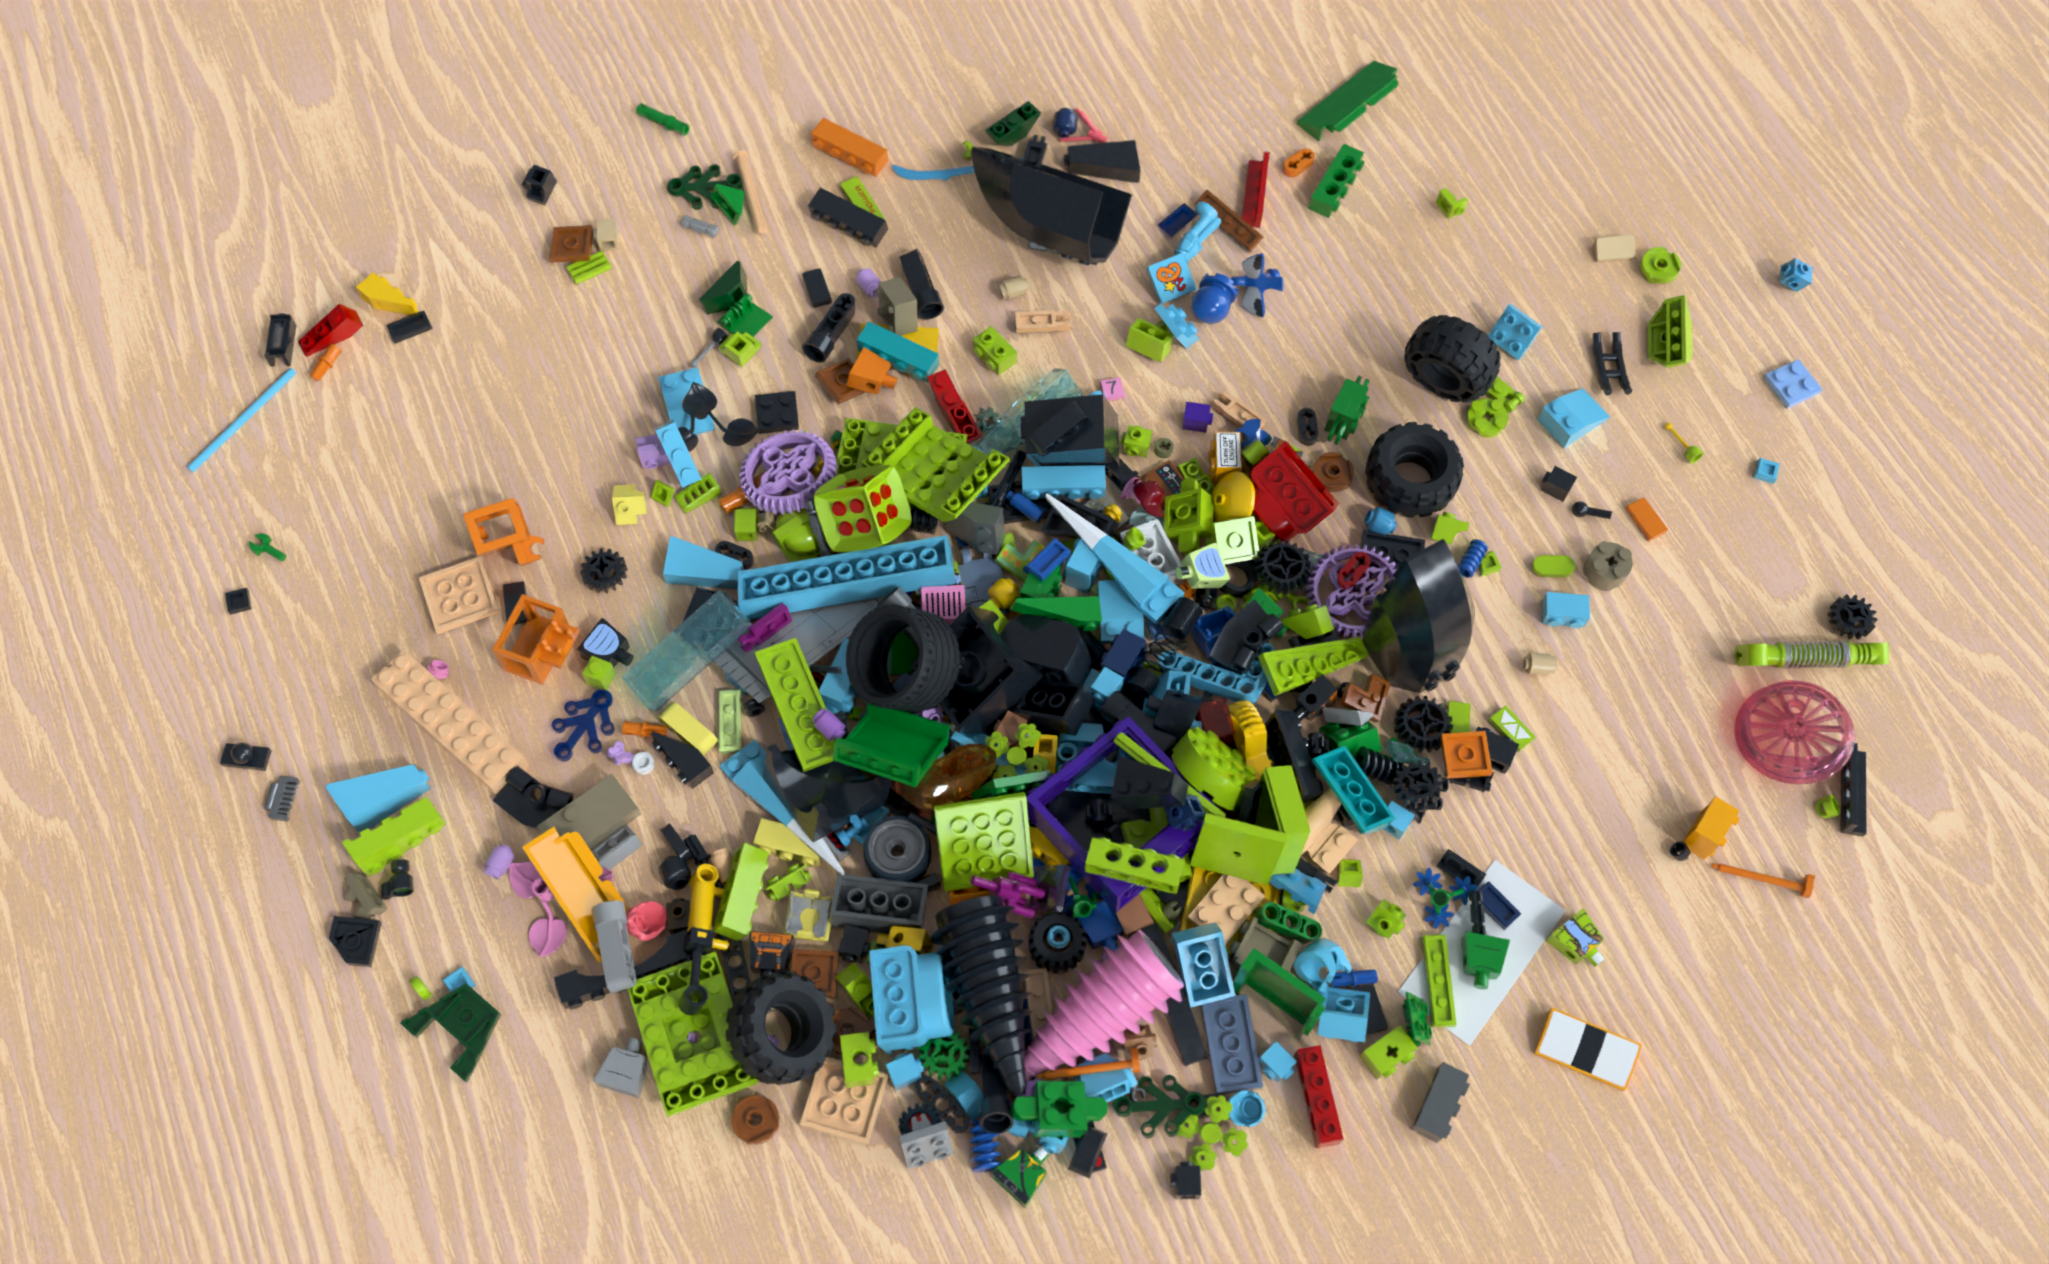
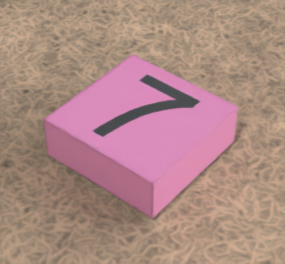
(1112, 389)

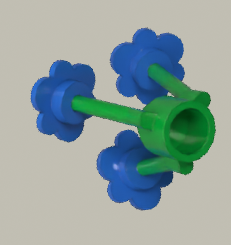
(1079, 904)

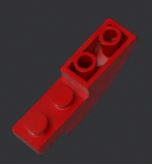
(952, 407)

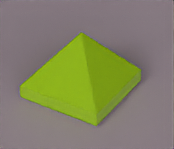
(662, 493)

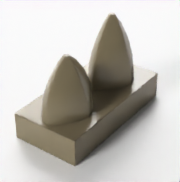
(369, 901)

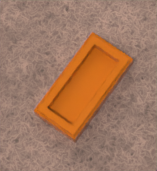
(1646, 519)

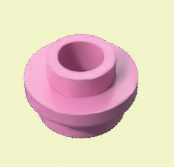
(438, 669)

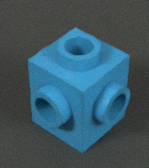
(1796, 274)

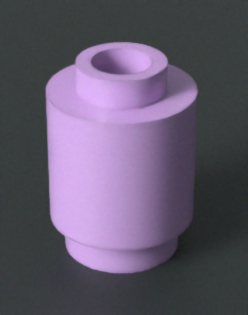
(868, 282)
(498, 861)

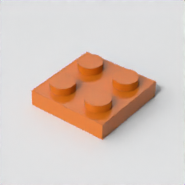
(1466, 754)

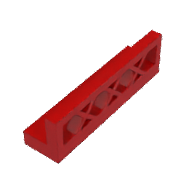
(1255, 191)

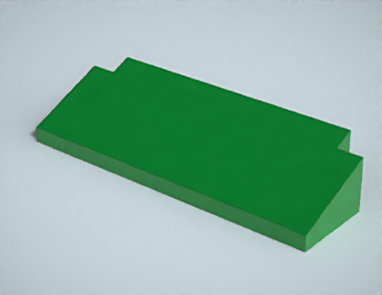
(1350, 100)

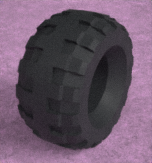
(1452, 358)
(1423, 447)
(809, 1022)

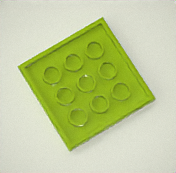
(983, 839)

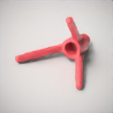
(1094, 133)

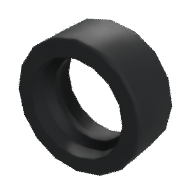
(1238, 591)

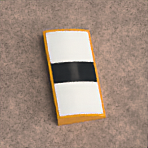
(1587, 1049)

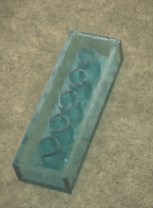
(687, 651)

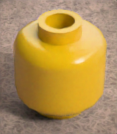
(1003, 592)

